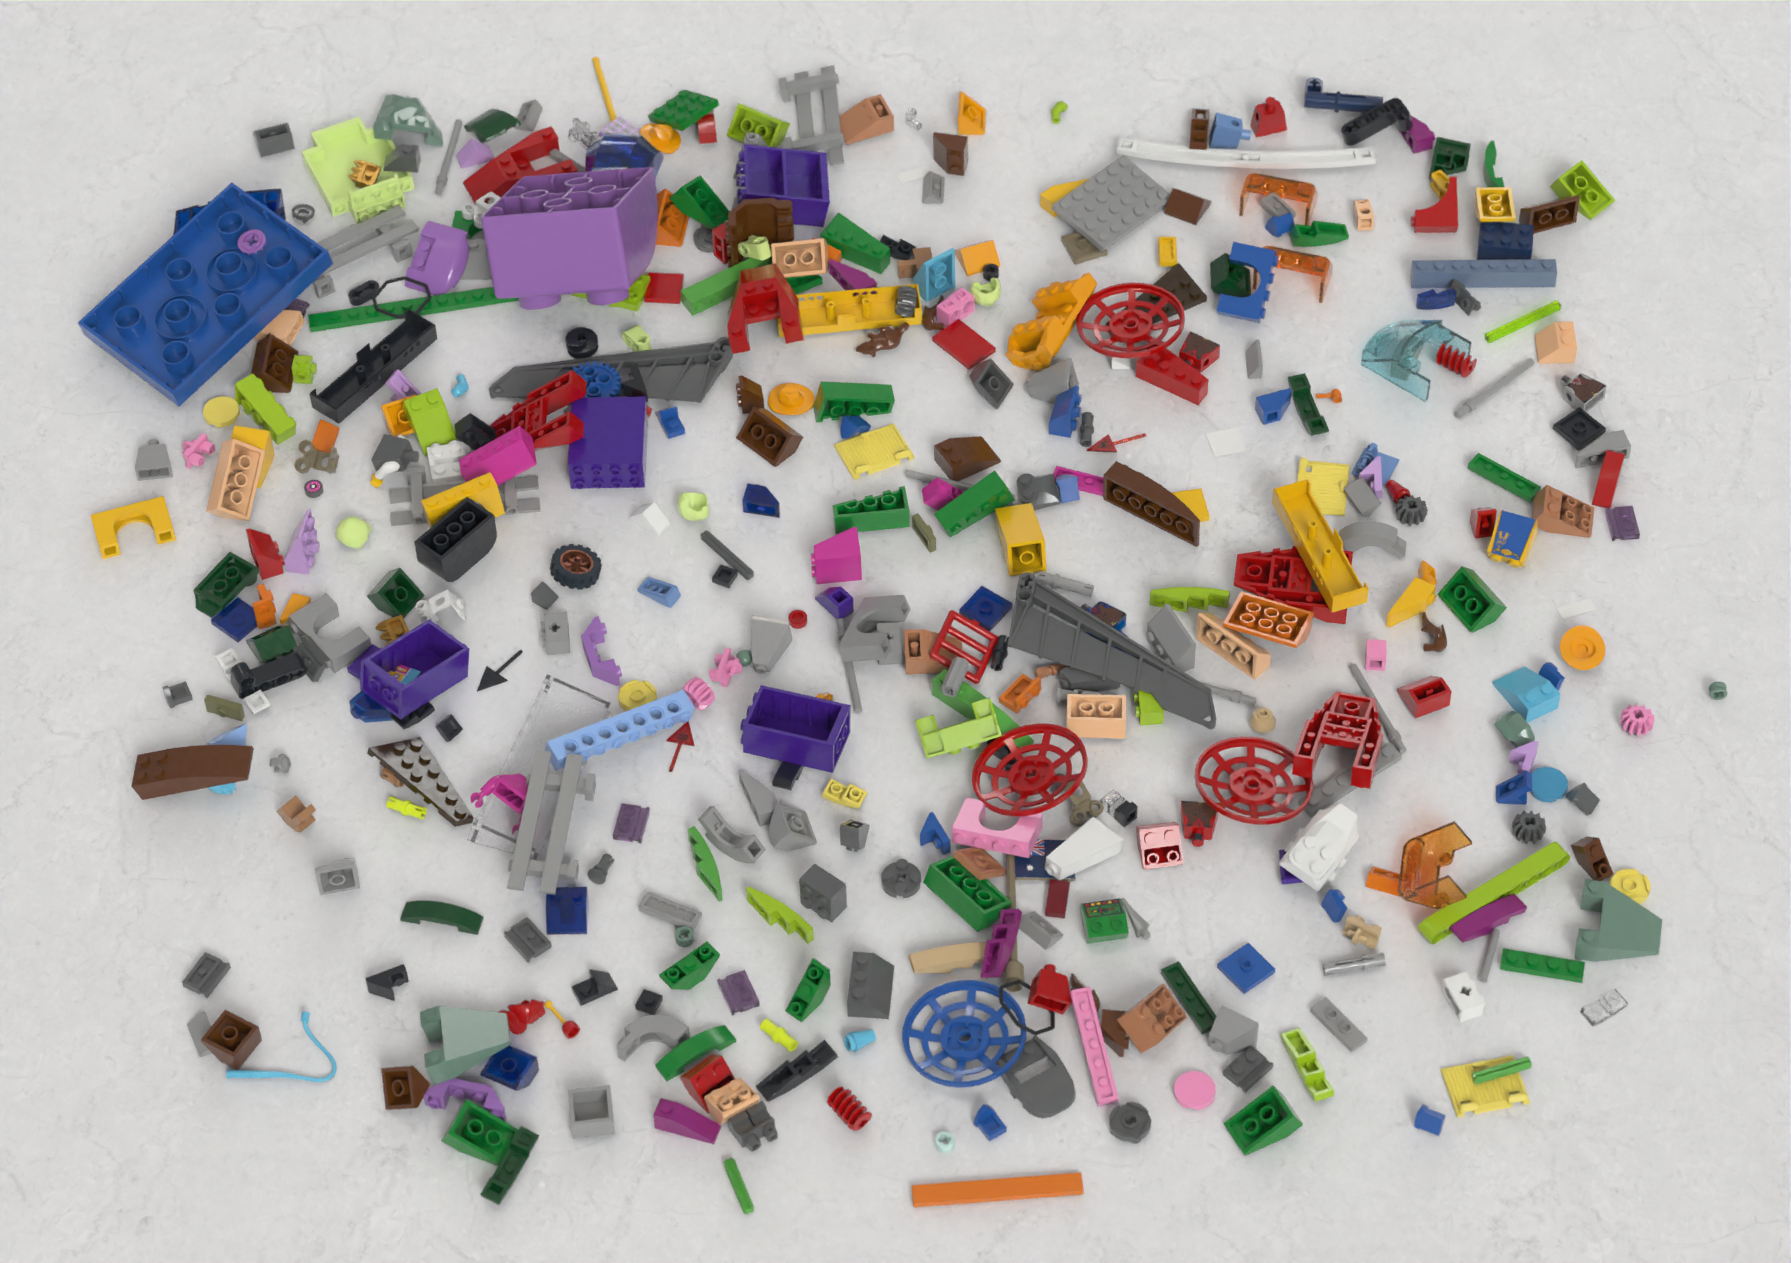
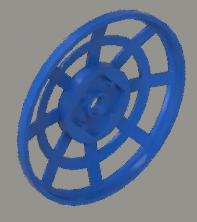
(963, 1026)

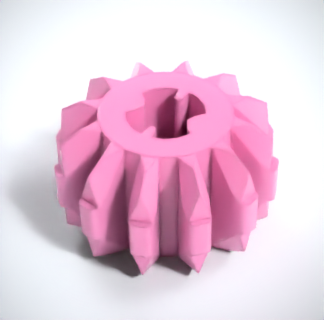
(699, 693)
(1637, 720)

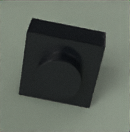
(724, 576)
(449, 728)
(649, 1002)

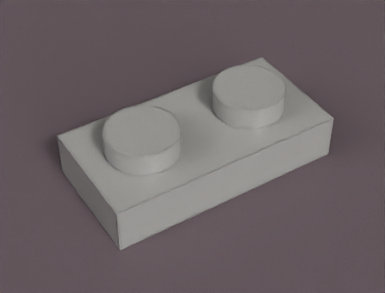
(1275, 205)

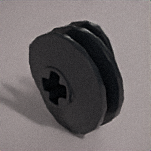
(581, 342)

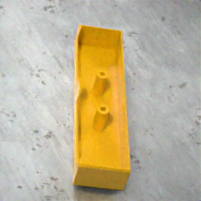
(844, 312)
(1318, 546)

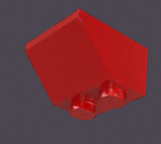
(265, 554)

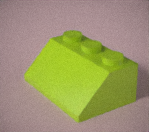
(748, 120)

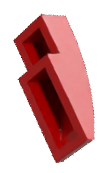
(707, 128)
(1608, 479)

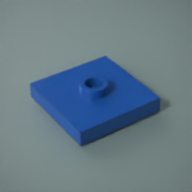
(1246, 968)

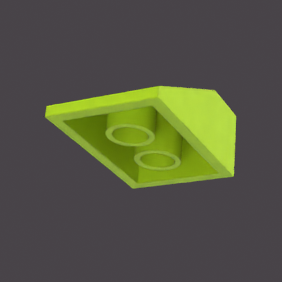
(1582, 182)
(429, 419)

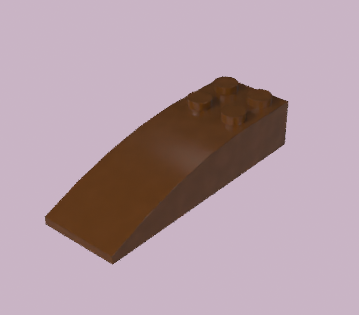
(1150, 502)
(190, 769)

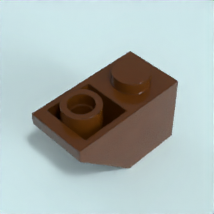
(750, 394)
(1592, 858)
(1113, 1032)

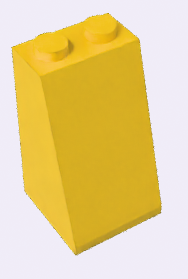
(1021, 539)

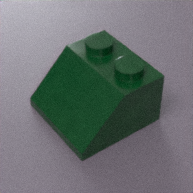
(1229, 277)
(395, 594)
(272, 643)

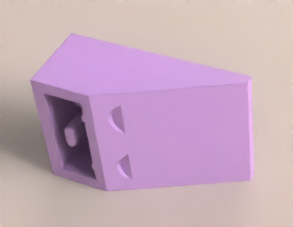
(303, 546)

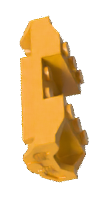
(1056, 317)

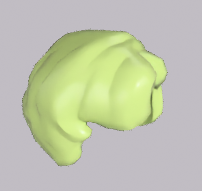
(986, 293)
(693, 506)
(353, 532)

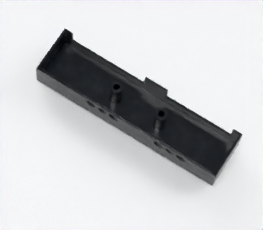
(375, 367)

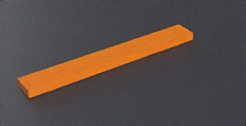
(997, 1189)

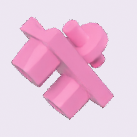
(194, 451)
(727, 667)

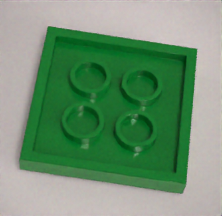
(683, 110)

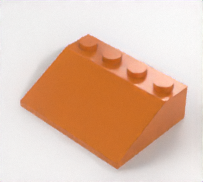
(1269, 620)

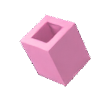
(1375, 655)

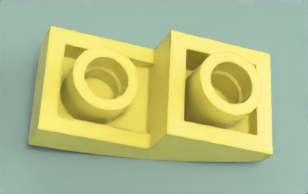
(843, 795)

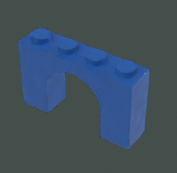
(1250, 307)

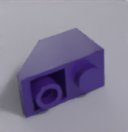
(836, 602)

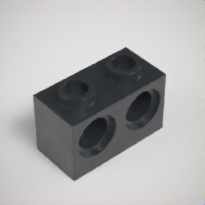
(474, 432)

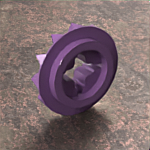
(248, 237)

